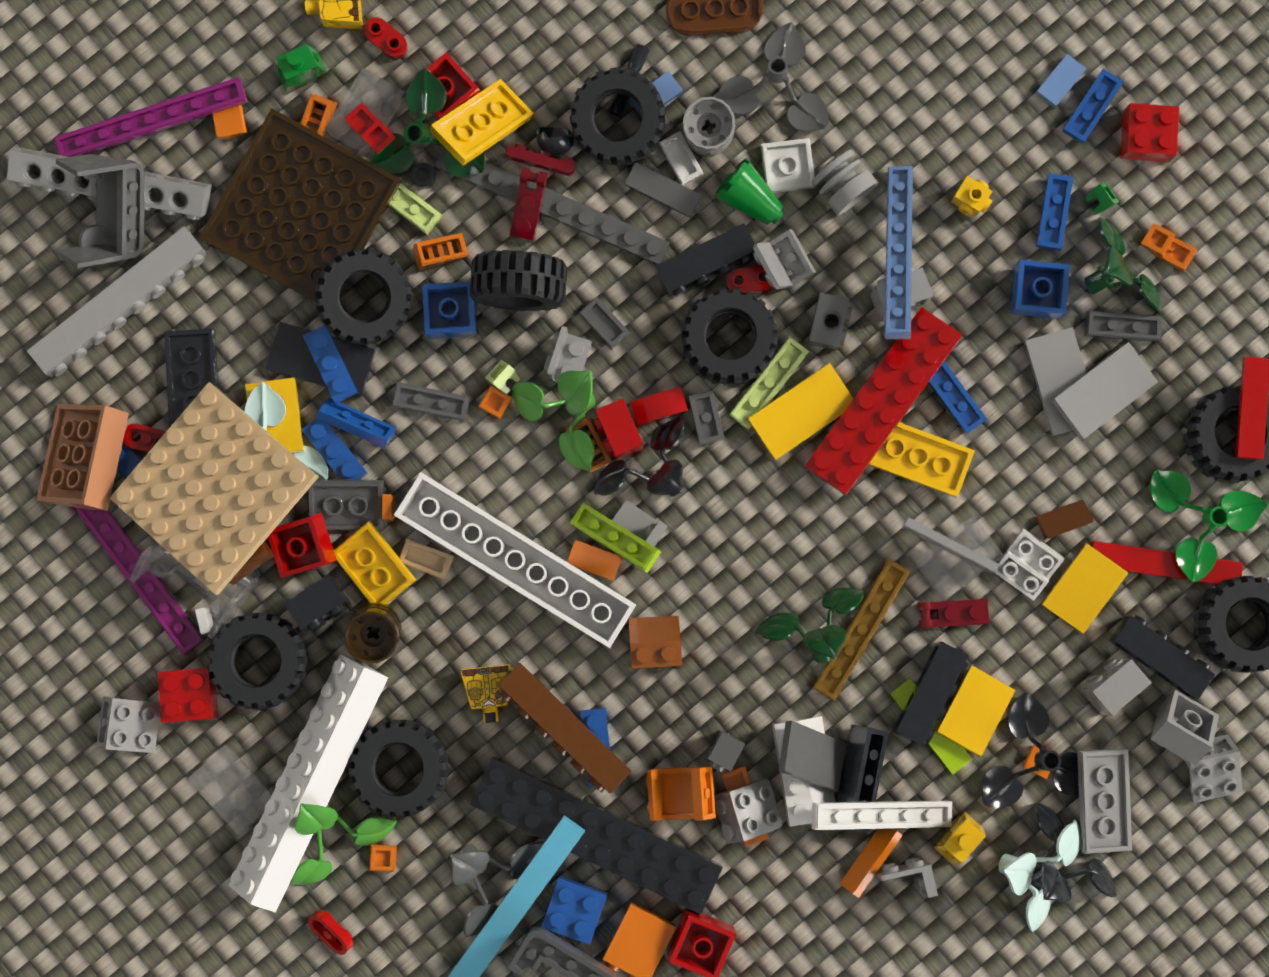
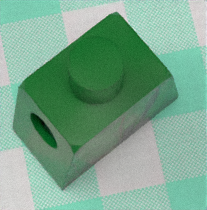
(299, 68)

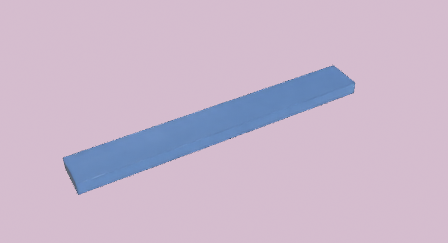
(898, 253)

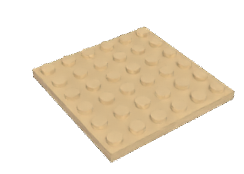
(213, 488)

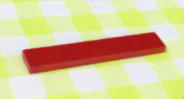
(1162, 563)

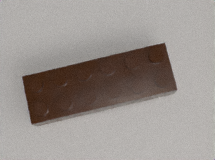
(563, 727)

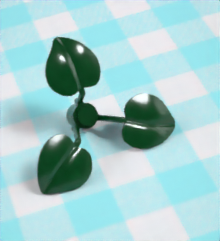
(423, 96)
(1116, 268)
(823, 642)

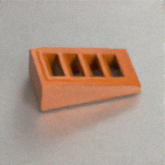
(315, 99)
(432, 262)
(596, 440)

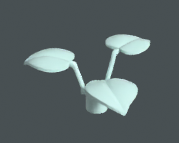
(269, 409)
(1020, 872)

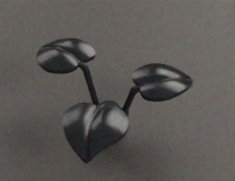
(665, 481)
(1026, 719)
(1047, 875)

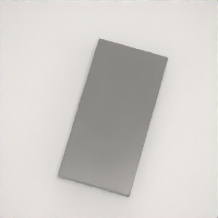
(1055, 366)
(1104, 391)
(1104, 800)

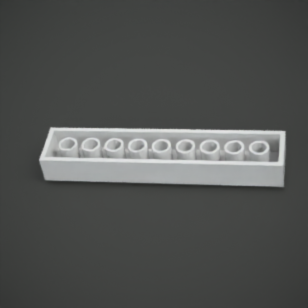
(515, 560)
(307, 779)

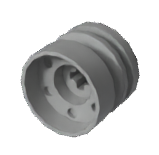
(716, 114)
(844, 182)

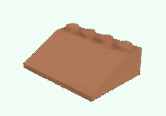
(82, 456)

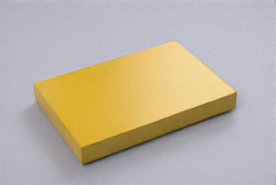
(289, 430)
(373, 565)
(1084, 588)
(975, 711)

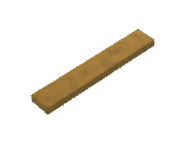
(862, 629)

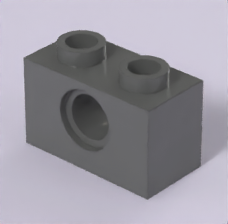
(833, 307)
(724, 752)

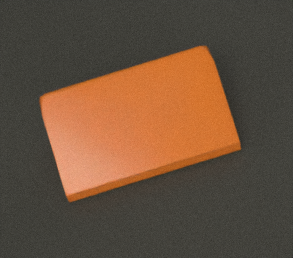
(229, 123)
(594, 560)

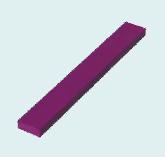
(152, 119)
(148, 586)

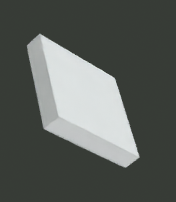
(788, 165)

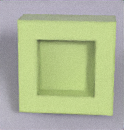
(500, 374)

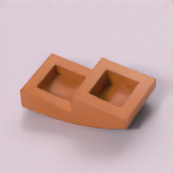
(1168, 248)

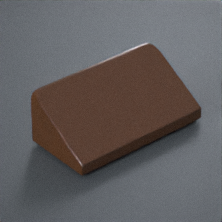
(1064, 519)

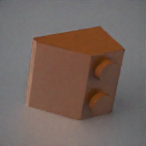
(655, 642)

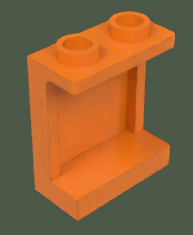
(681, 793)
(639, 942)

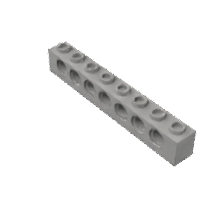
(21, 171)

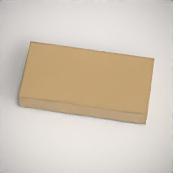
(426, 559)

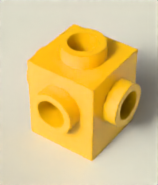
(972, 197)

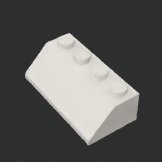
(797, 793)

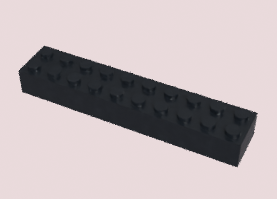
(607, 838)

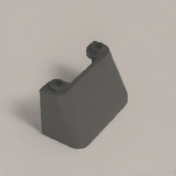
(544, 946)

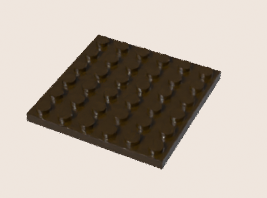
(298, 204)

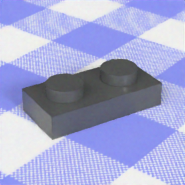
(706, 417)

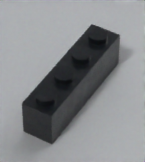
(705, 261)
(1162, 657)
(931, 693)
(862, 765)

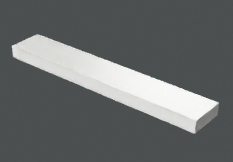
(881, 815)

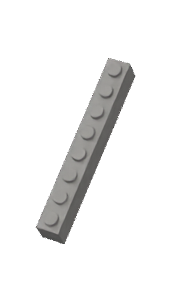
(117, 302)

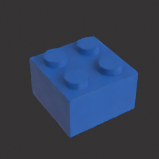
(1040, 289)
(449, 310)
(574, 909)

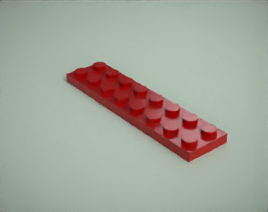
(883, 402)

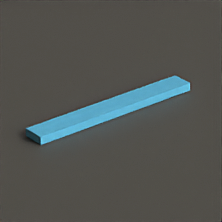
(519, 899)

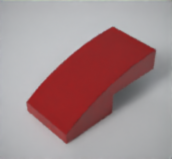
(369, 128)
(660, 406)

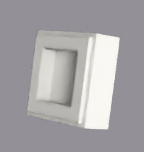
(204, 620)

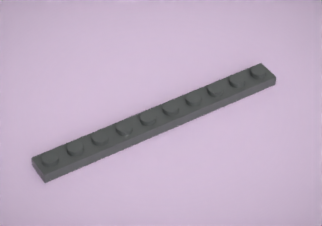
(571, 213)

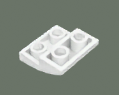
(1028, 564)

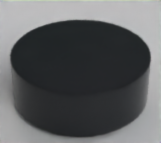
(423, 175)

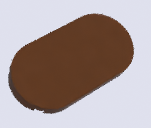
(713, 16)

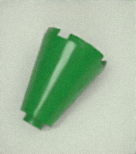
(750, 194)

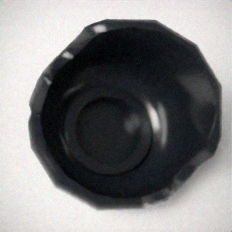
(554, 140)

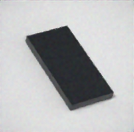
(293, 358)
(189, 367)

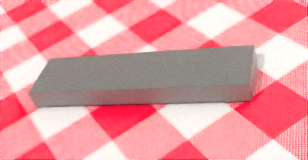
(949, 545)

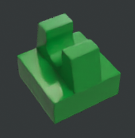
(1104, 195)

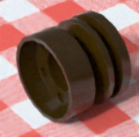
(373, 646)

